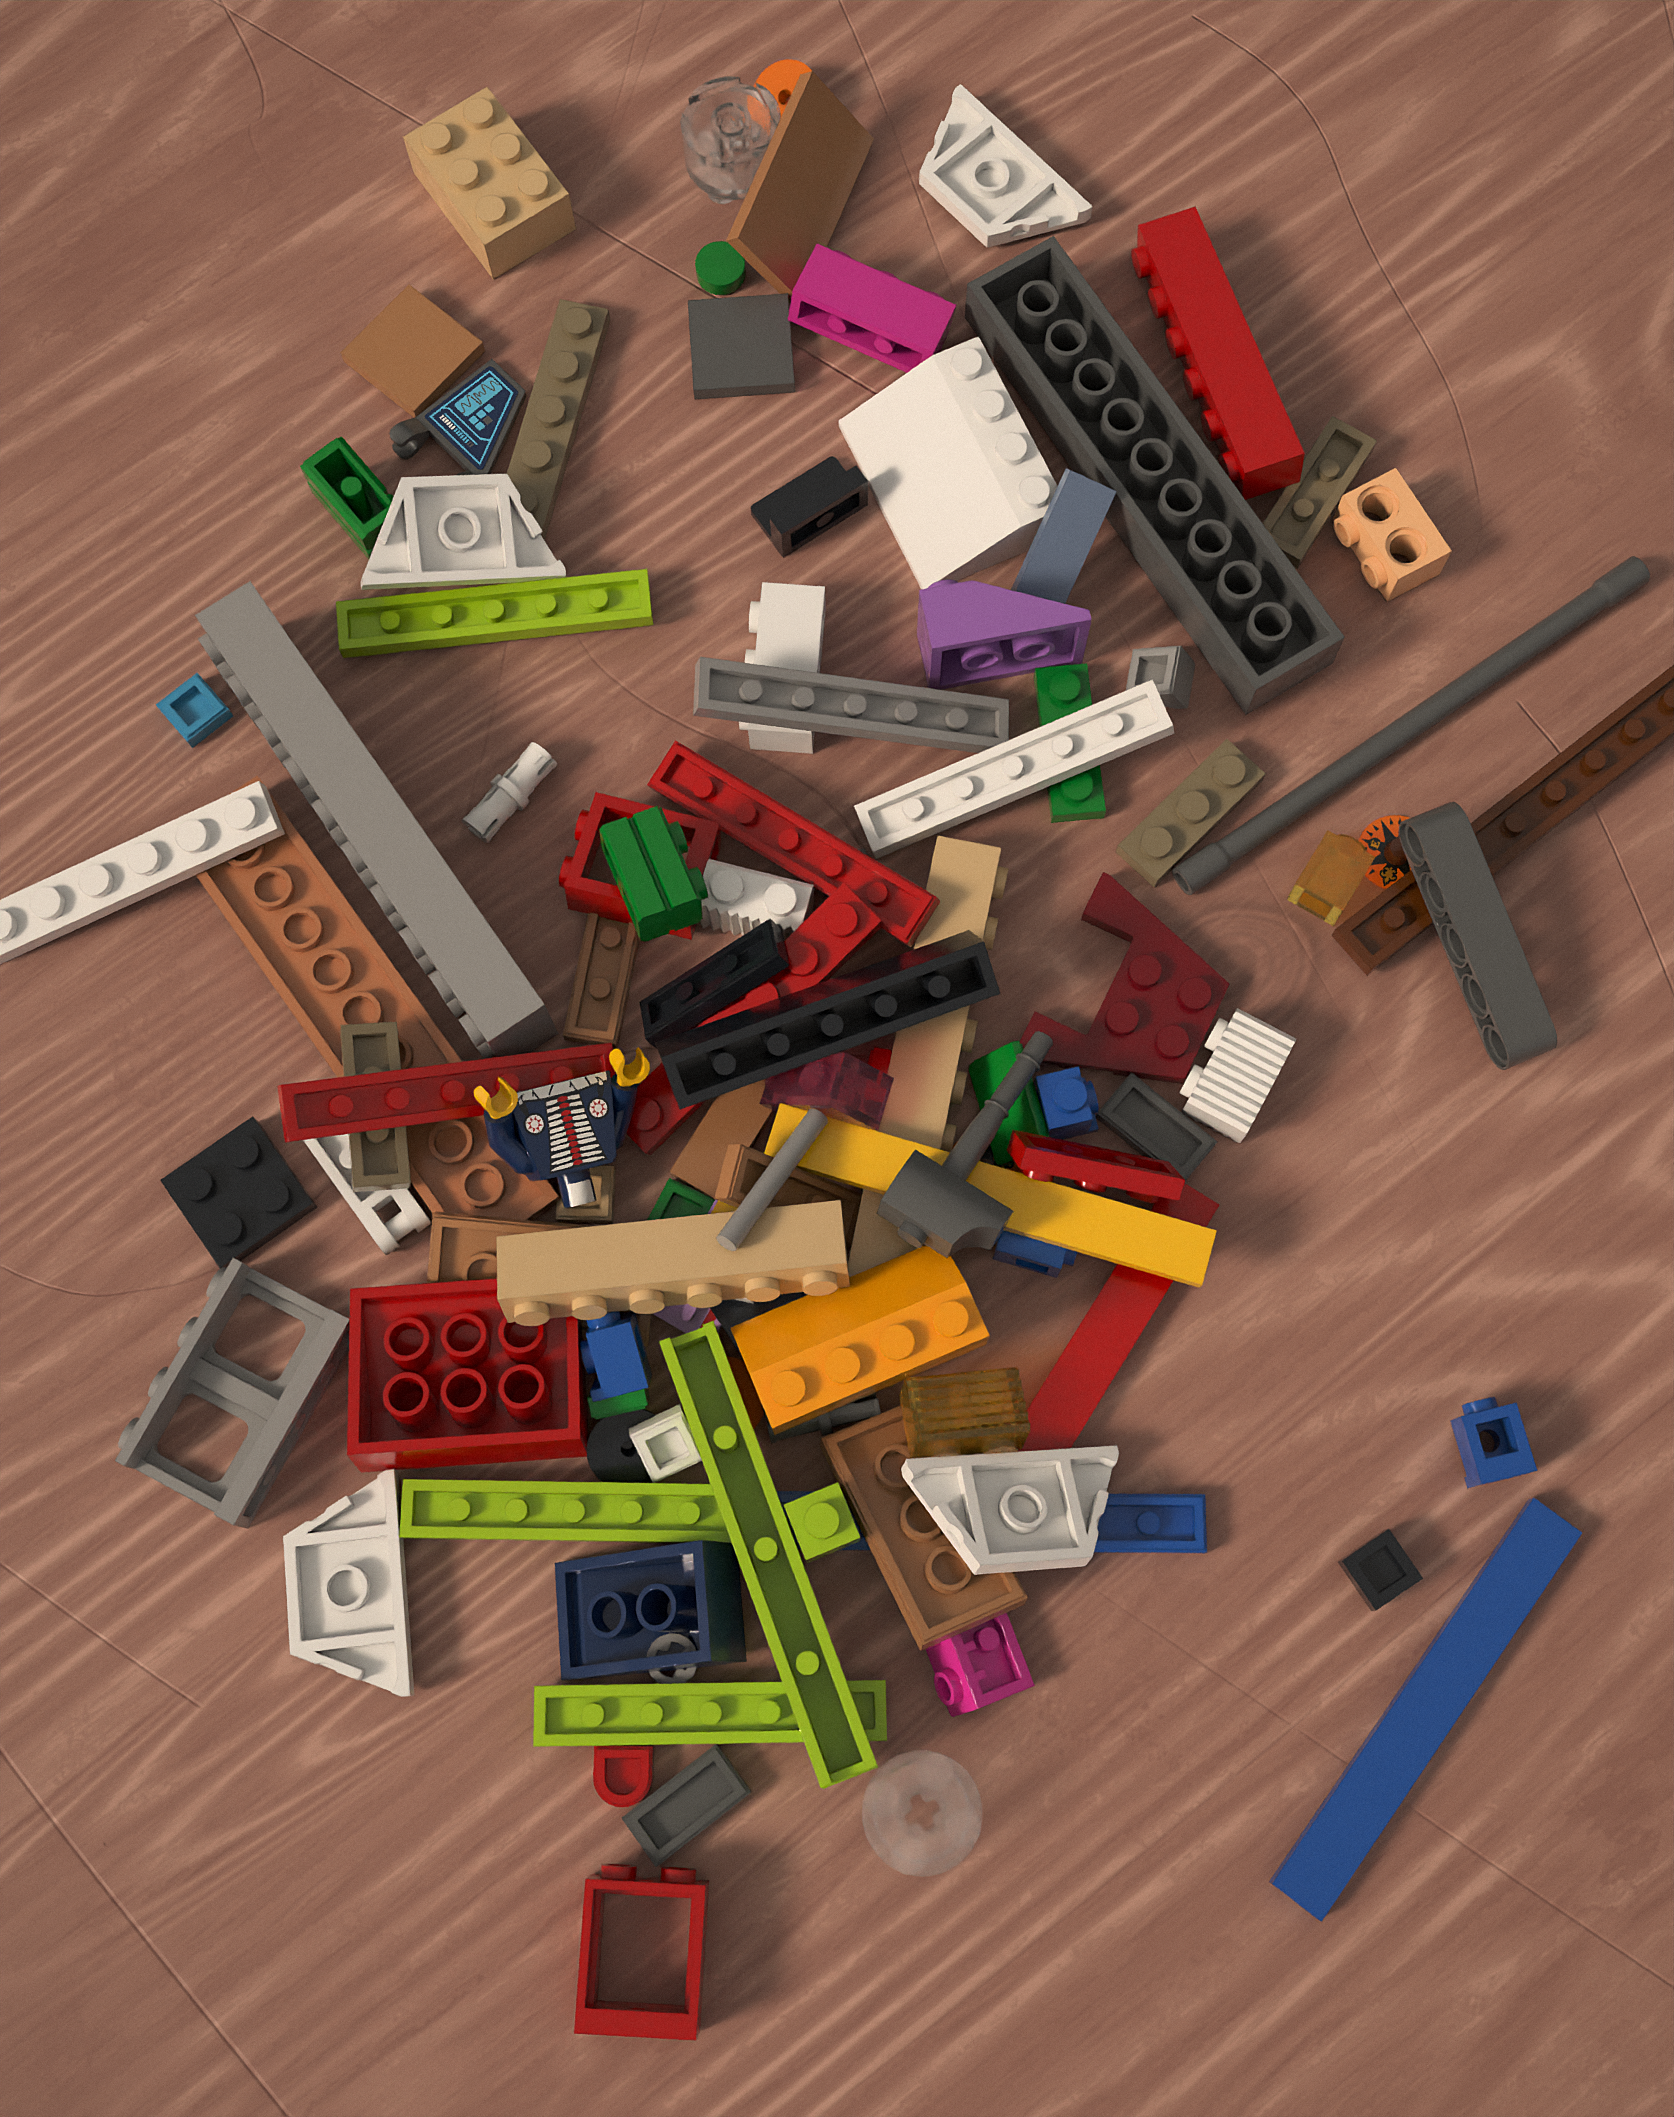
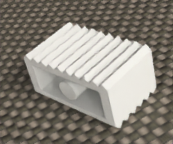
(746, 898)
(1237, 1074)

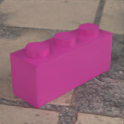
(869, 310)

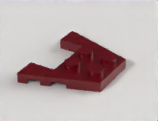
(1154, 1005)

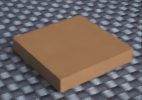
(412, 351)

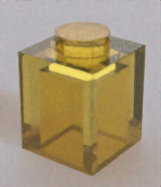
(1331, 876)

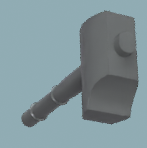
(935, 1201)

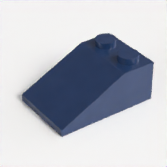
(626, 1600)

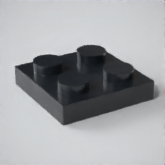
(238, 1193)

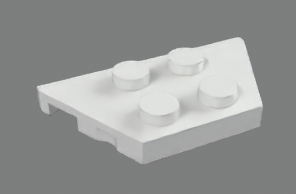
(995, 179)
(458, 535)
(1017, 1505)
(352, 1588)

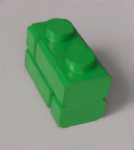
(348, 492)
(652, 872)

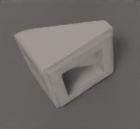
(1170, 670)

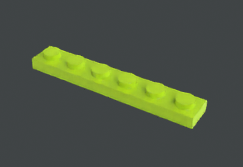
(494, 613)
(560, 1511)
(684, 1713)

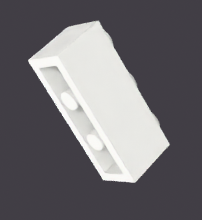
(789, 636)

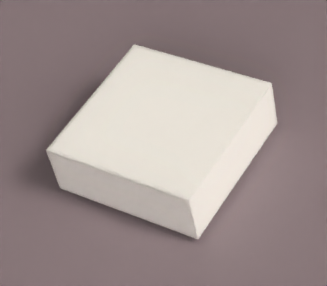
(665, 1443)

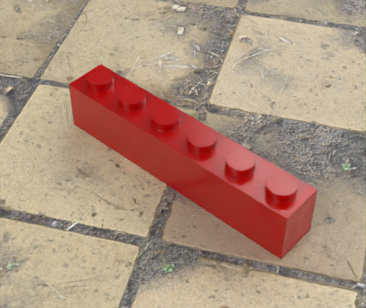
(1218, 354)

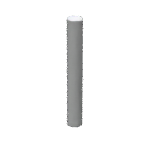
(772, 1180)

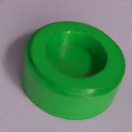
(720, 268)

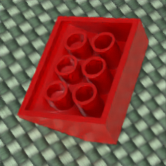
(456, 1384)

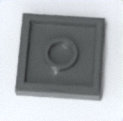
(741, 346)

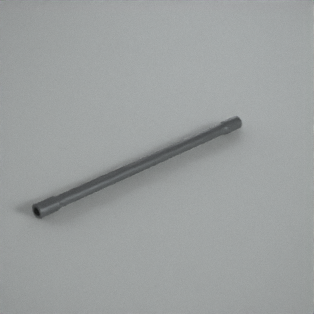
(1219, 856)

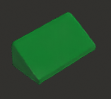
(1025, 1113)

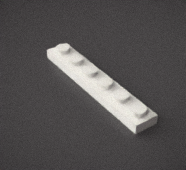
(1014, 769)
(137, 869)

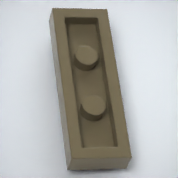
(1325, 477)
(1190, 813)
(377, 1156)

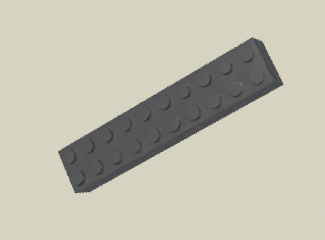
(1172, 496)

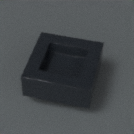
(1380, 1570)

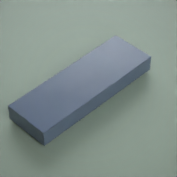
(1064, 537)

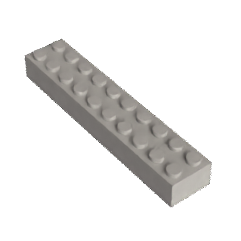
(374, 827)

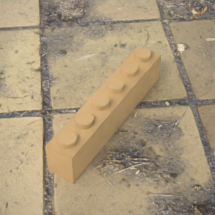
(670, 1264)

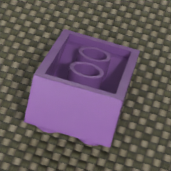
(993, 633)

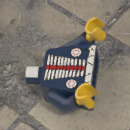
(565, 1125)

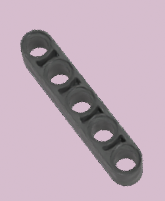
(1477, 935)

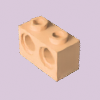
(1403, 531)

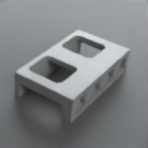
(272, 1409)

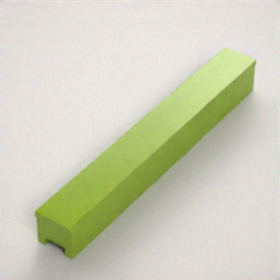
(768, 1557)

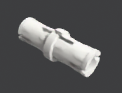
(509, 792)

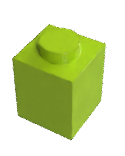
(822, 1522)

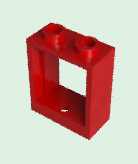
(605, 899)
(637, 2018)

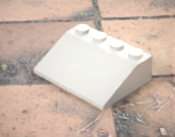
(951, 465)

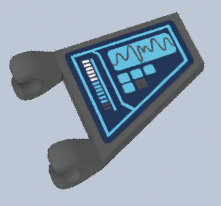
(466, 421)

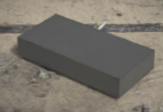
(1155, 1126)
(686, 1805)

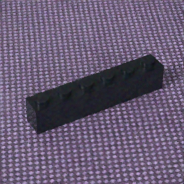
(827, 1018)

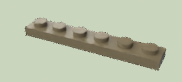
(557, 406)

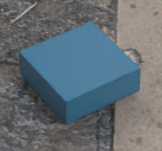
(194, 710)

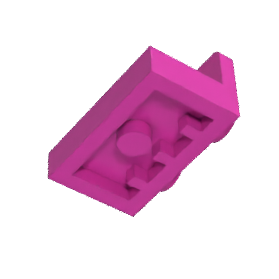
(979, 1666)

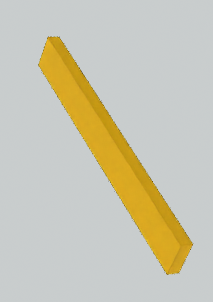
(1039, 1208)

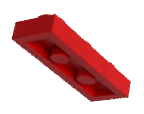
(1094, 1167)

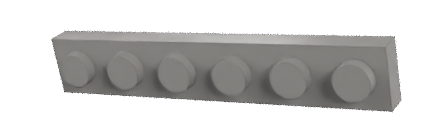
(848, 706)

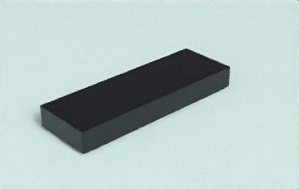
(714, 982)

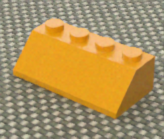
(860, 1337)

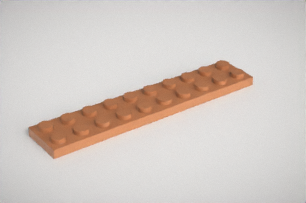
(338, 976)

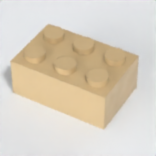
(490, 182)

